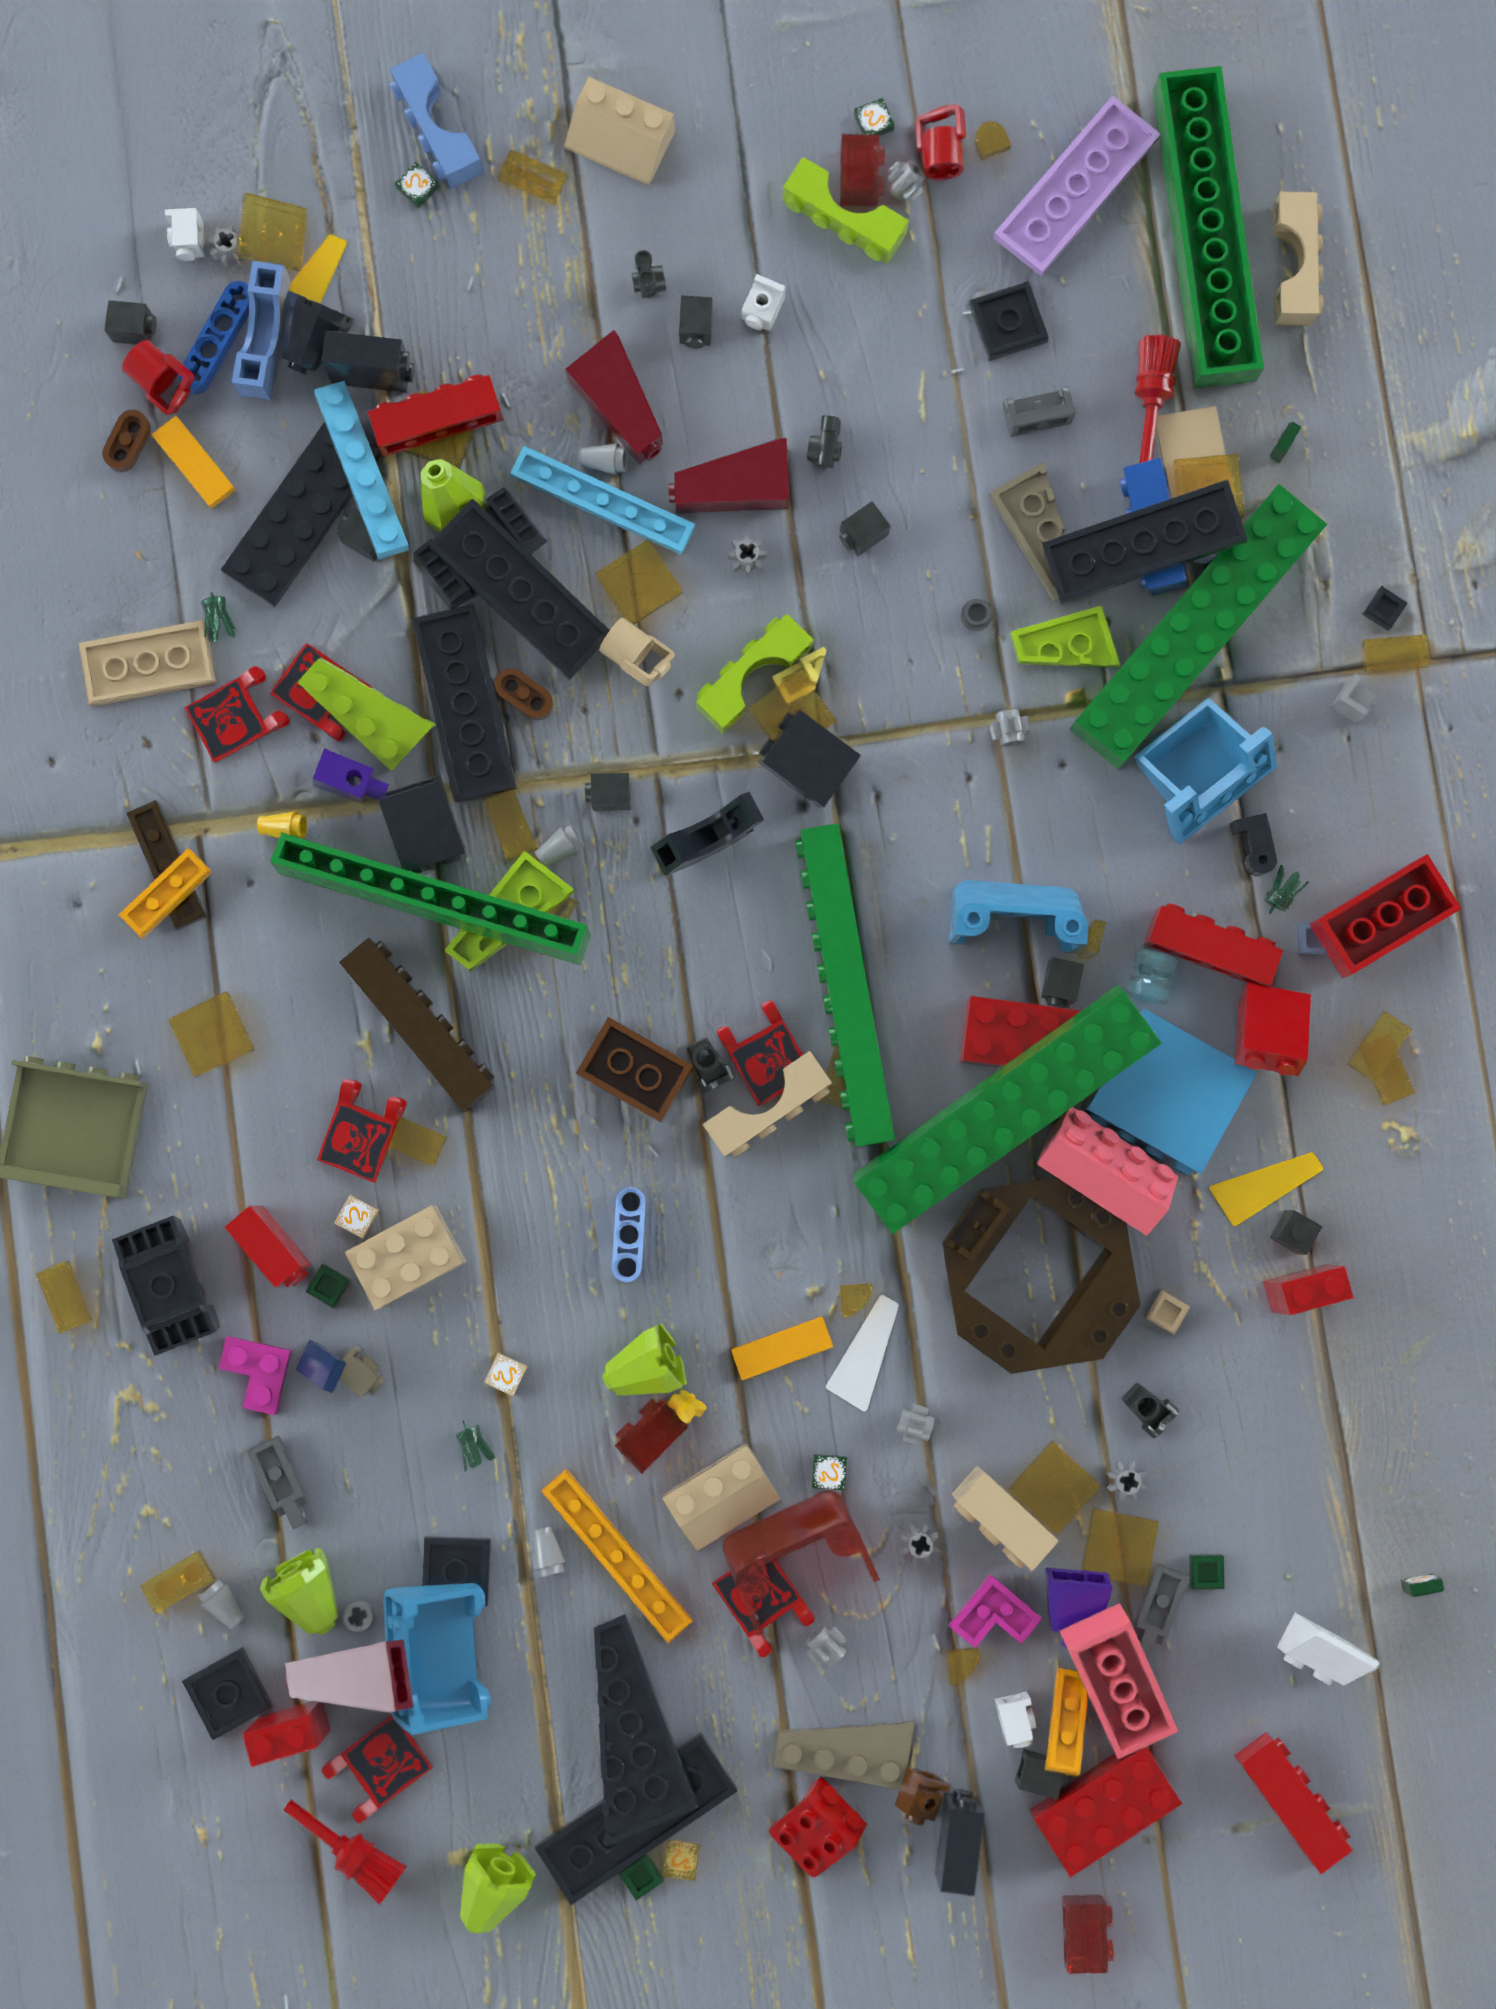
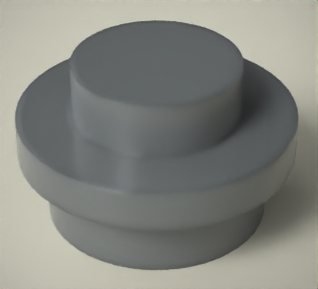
(976, 615)

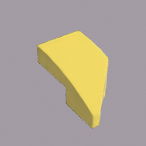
(809, 667)

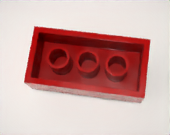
(1385, 916)
(1003, 1029)
(1104, 1808)

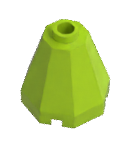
(446, 492)
(646, 1365)
(304, 1592)
(493, 1886)

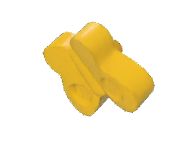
(686, 1406)

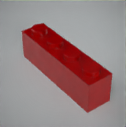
(435, 415)
(1213, 946)
(1294, 1803)

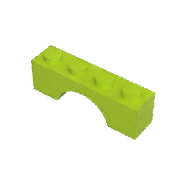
(875, 232)
(781, 645)

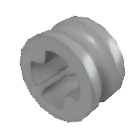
(368, 1621)

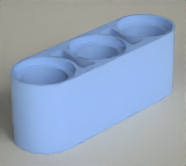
(621, 1249)

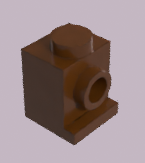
(921, 1795)

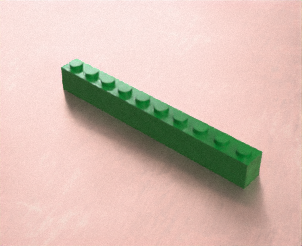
(431, 899)
(846, 986)

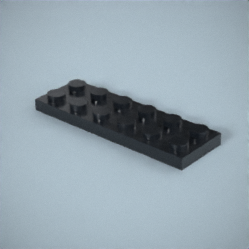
(292, 521)
(1145, 542)
(519, 589)
(464, 703)
(578, 1850)

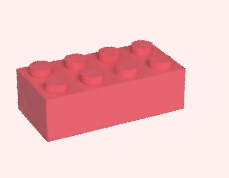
(1108, 1170)
(1119, 1681)

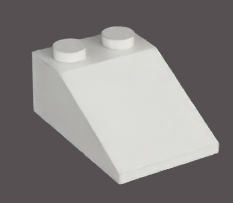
(1324, 1652)

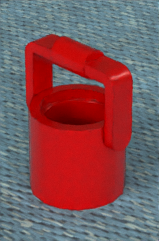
(942, 144)
(156, 373)

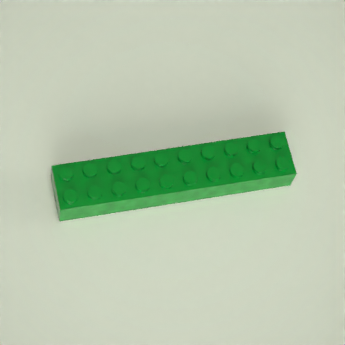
(1208, 227)
(1197, 627)
(1006, 1109)

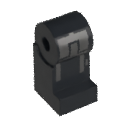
(1257, 842)

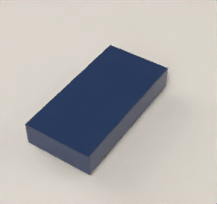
(321, 1366)

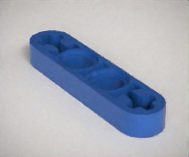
(212, 335)

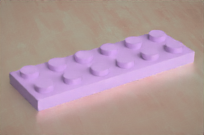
(1076, 185)

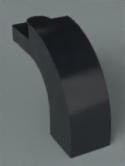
(708, 836)

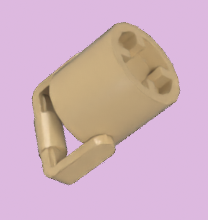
(630, 646)

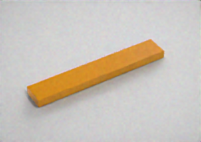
(617, 1555)

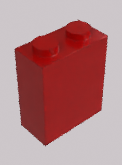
(1273, 1029)
(269, 1247)
(1308, 1289)
(286, 1733)

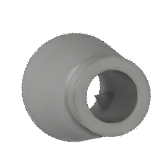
(605, 458)
(560, 845)
(547, 1553)
(221, 1603)

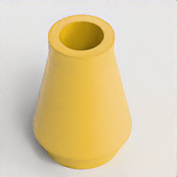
(288, 823)

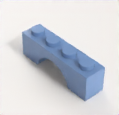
(453, 152)
(258, 358)

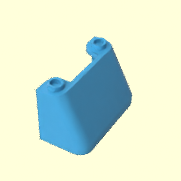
(977, 900)
(439, 1653)

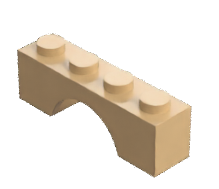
(1296, 222)
(734, 1129)

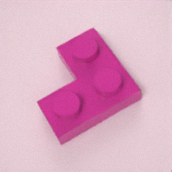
(265, 1366)
(992, 1605)

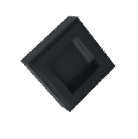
(1384, 608)

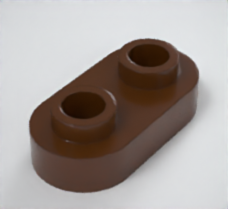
(123, 441)
(524, 695)

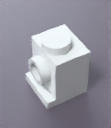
(185, 233)
(766, 292)
(1016, 1719)

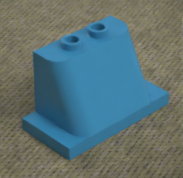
(1204, 766)

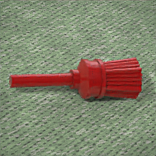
(1155, 383)
(354, 1855)

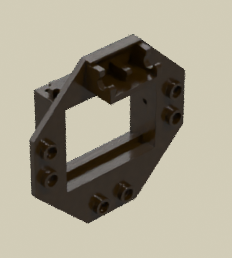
(1094, 1311)

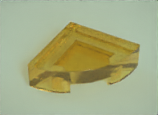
(854, 1298)
(961, 1663)

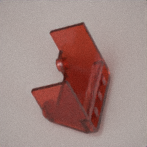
(784, 1533)

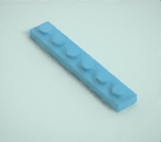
(361, 470)
(602, 500)

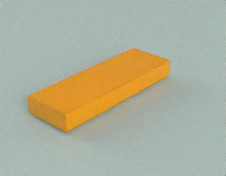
(193, 462)
(165, 893)
(782, 1348)
(1067, 1723)

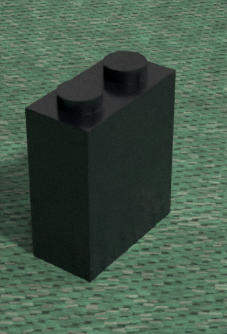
(367, 361)
(808, 757)
(422, 825)
(959, 1843)

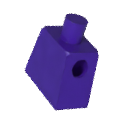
(336, 769)
(1075, 1596)

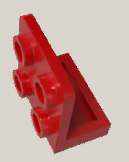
(819, 1829)

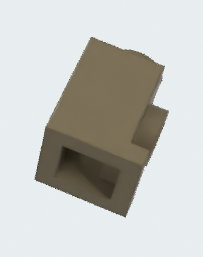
(361, 1373)

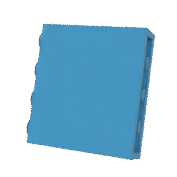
(1174, 1098)

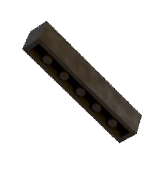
(417, 1024)

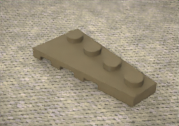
(1032, 518)
(861, 1754)

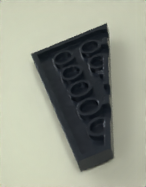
(637, 1750)

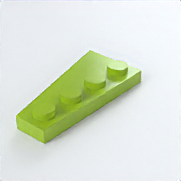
(376, 721)
(525, 884)

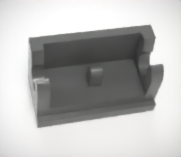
(1039, 412)

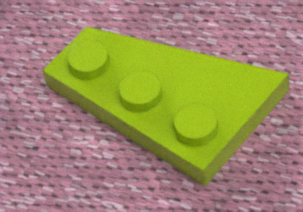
(1069, 640)

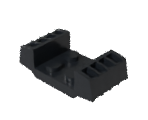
(506, 512)
(164, 1285)

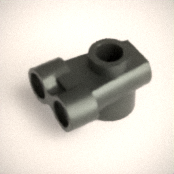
(647, 279)
(825, 448)
(713, 1070)
(1153, 1412)

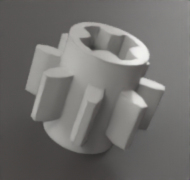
(905, 180)
(221, 239)
(747, 546)
(1010, 727)
(915, 1424)
(1124, 1471)
(923, 1552)
(826, 1646)

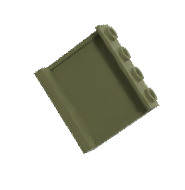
(72, 1127)

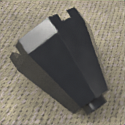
(305, 331)

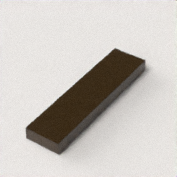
(160, 852)

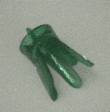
(214, 609)
(1284, 897)
(469, 1440)

